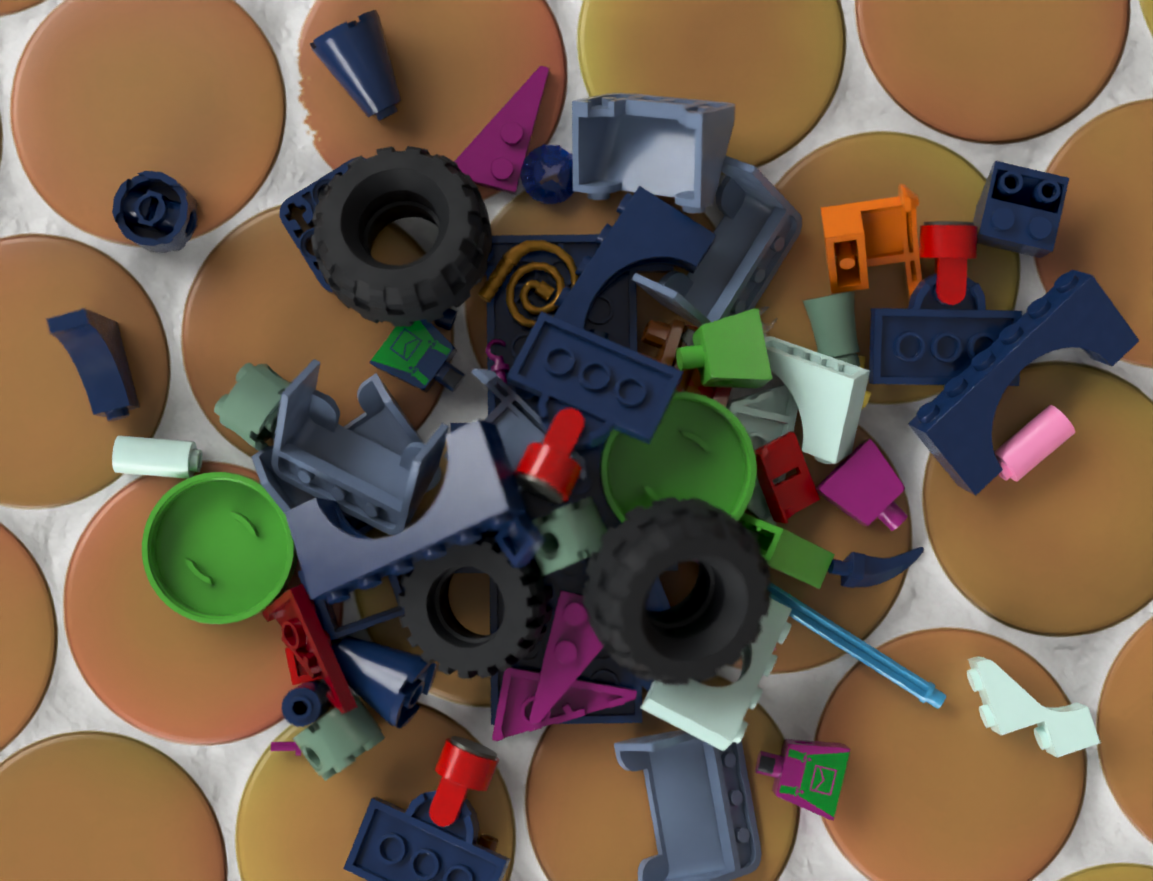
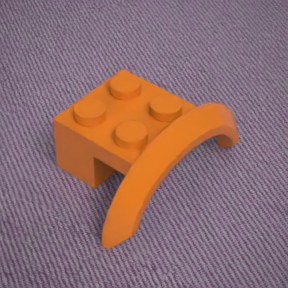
(869, 236)

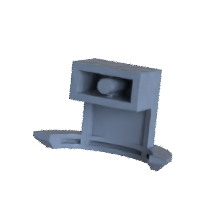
(515, 421)

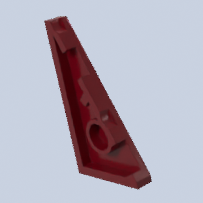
(310, 643)

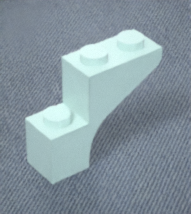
(1011, 708)

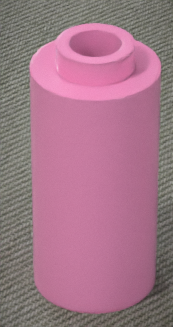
(1033, 443)

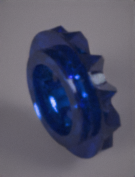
(533, 172)

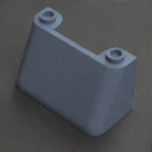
(652, 143)

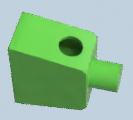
(729, 352)

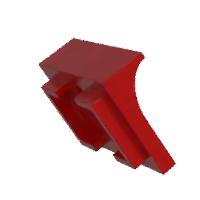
(795, 491)

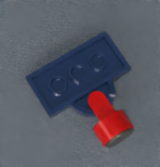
(944, 316)
(585, 394)
(438, 829)

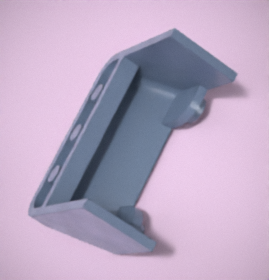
(745, 255)
(346, 467)

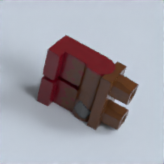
(667, 339)

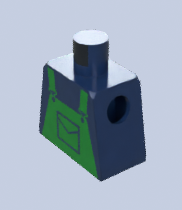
(419, 357)

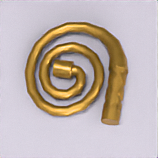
(541, 288)

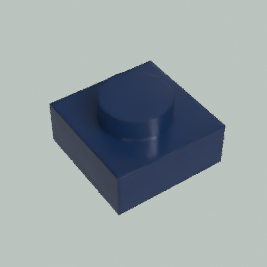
(520, 540)

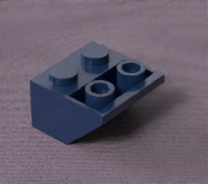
(1020, 209)

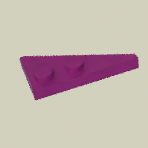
(501, 147)
(567, 654)
(580, 699)

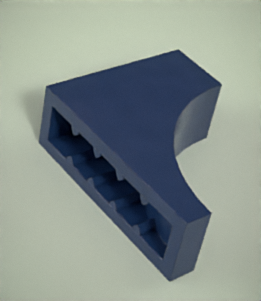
(99, 359)

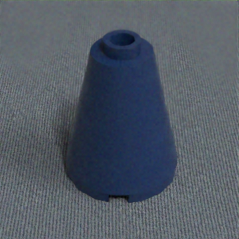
(361, 63)
(385, 677)

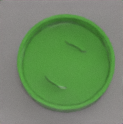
(694, 454)
(218, 548)

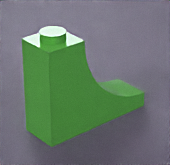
(789, 552)

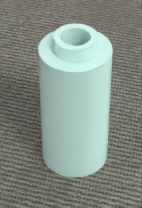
(156, 457)

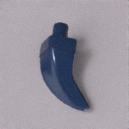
(866, 571)

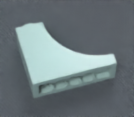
(826, 395)

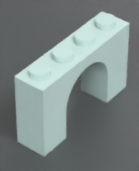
(718, 712)

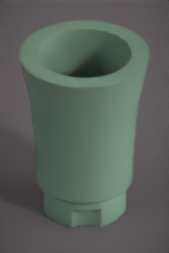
(835, 326)

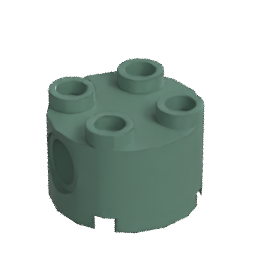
(253, 404)
(569, 535)
(338, 739)

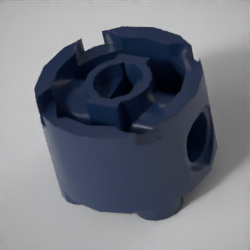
(155, 212)

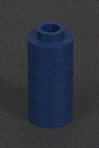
(314, 695)

